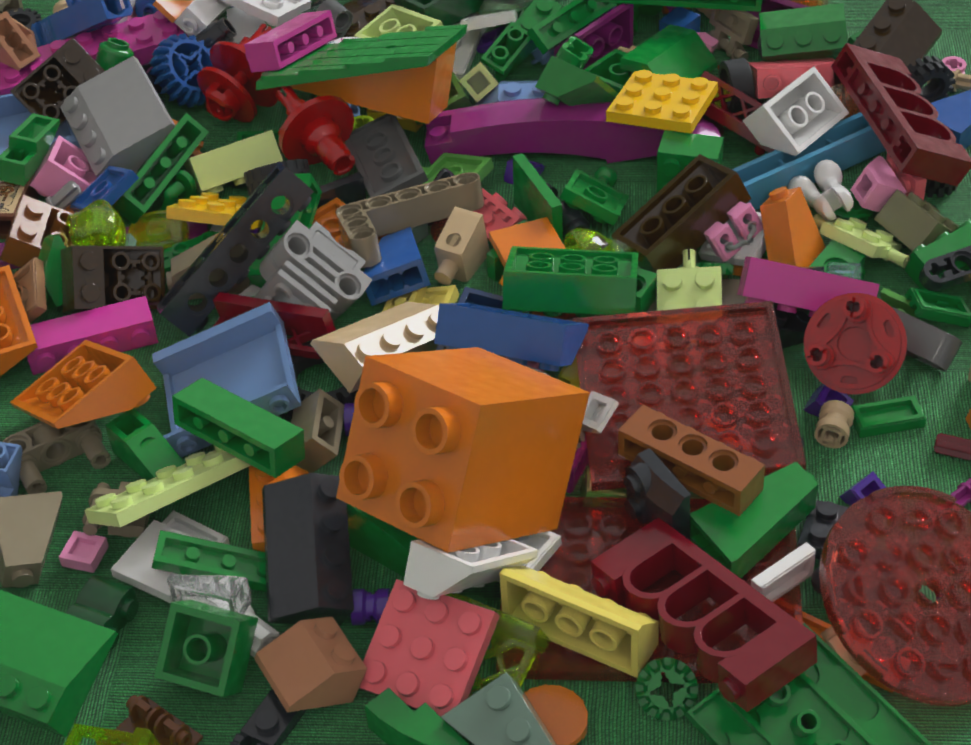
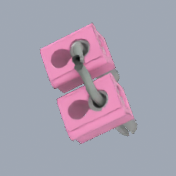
(722, 237)

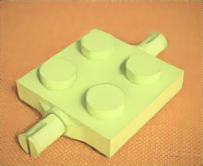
(856, 236)
(689, 285)

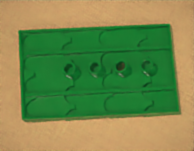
(826, 696)

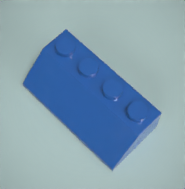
(510, 334)

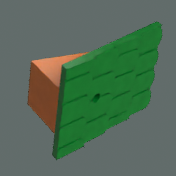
(387, 73)

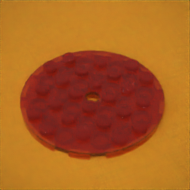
(872, 583)

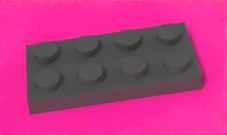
(385, 156)

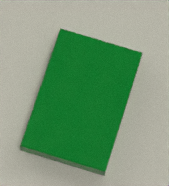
(534, 196)

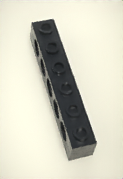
(237, 231)

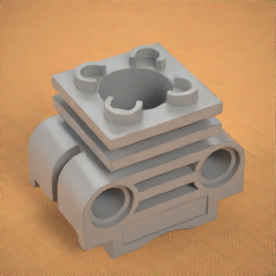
(312, 271)

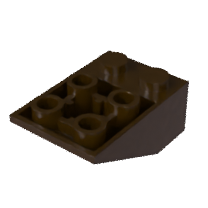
(56, 79)
(111, 275)

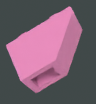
(876, 185)

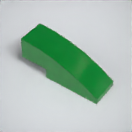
(27, 148)
(401, 726)

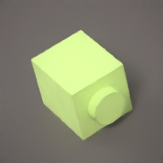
(478, 82)

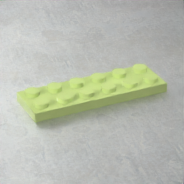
(169, 486)

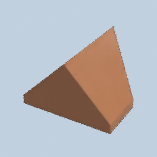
(17, 43)

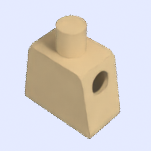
(461, 246)

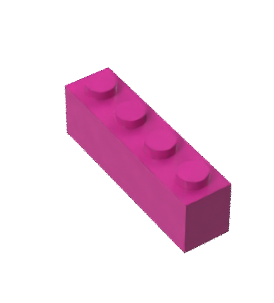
(290, 41)
(795, 286)
(115, 326)

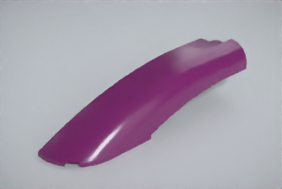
(543, 128)

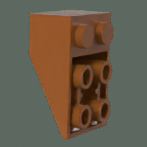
(29, 227)

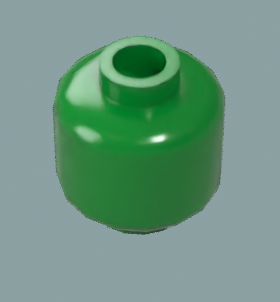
(113, 52)

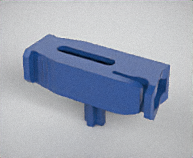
(79, 18)

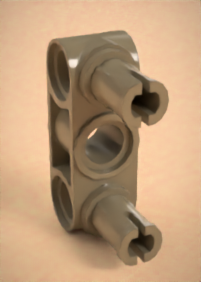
(49, 447)

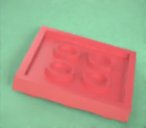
(427, 649)

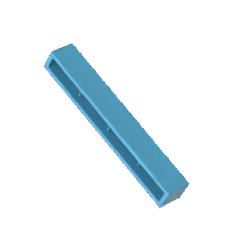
(844, 143)

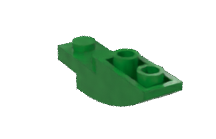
(514, 43)

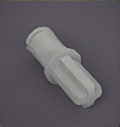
(65, 195)

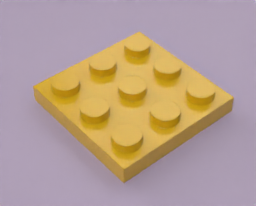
(662, 101)
(208, 209)

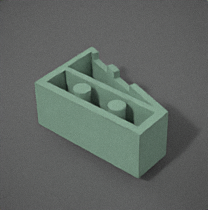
(499, 716)

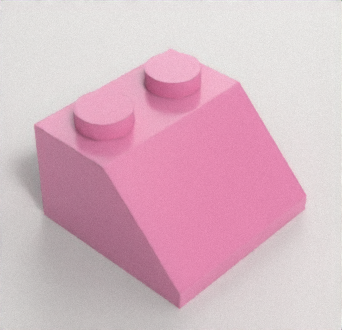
(60, 165)

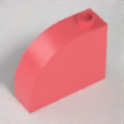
(774, 76)

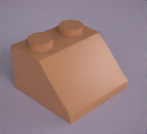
(312, 665)

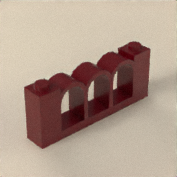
(901, 116)
(743, 674)

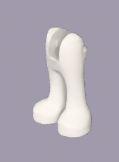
(834, 195)

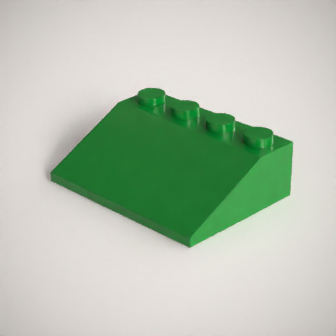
(570, 281)
(47, 662)

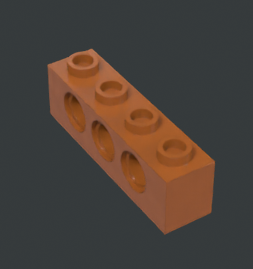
(694, 459)

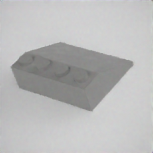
(117, 117)

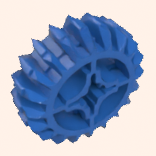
(176, 68)

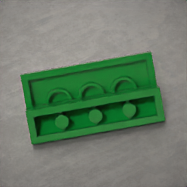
(671, 52)

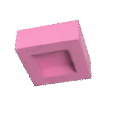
(83, 551)

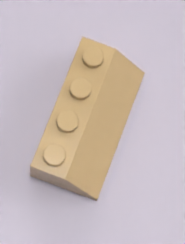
(393, 331)

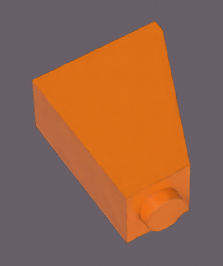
(790, 228)

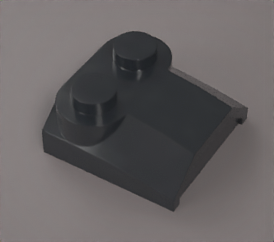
(656, 493)

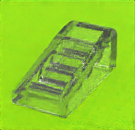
(216, 590)

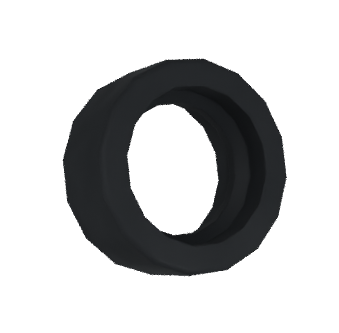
(739, 75)

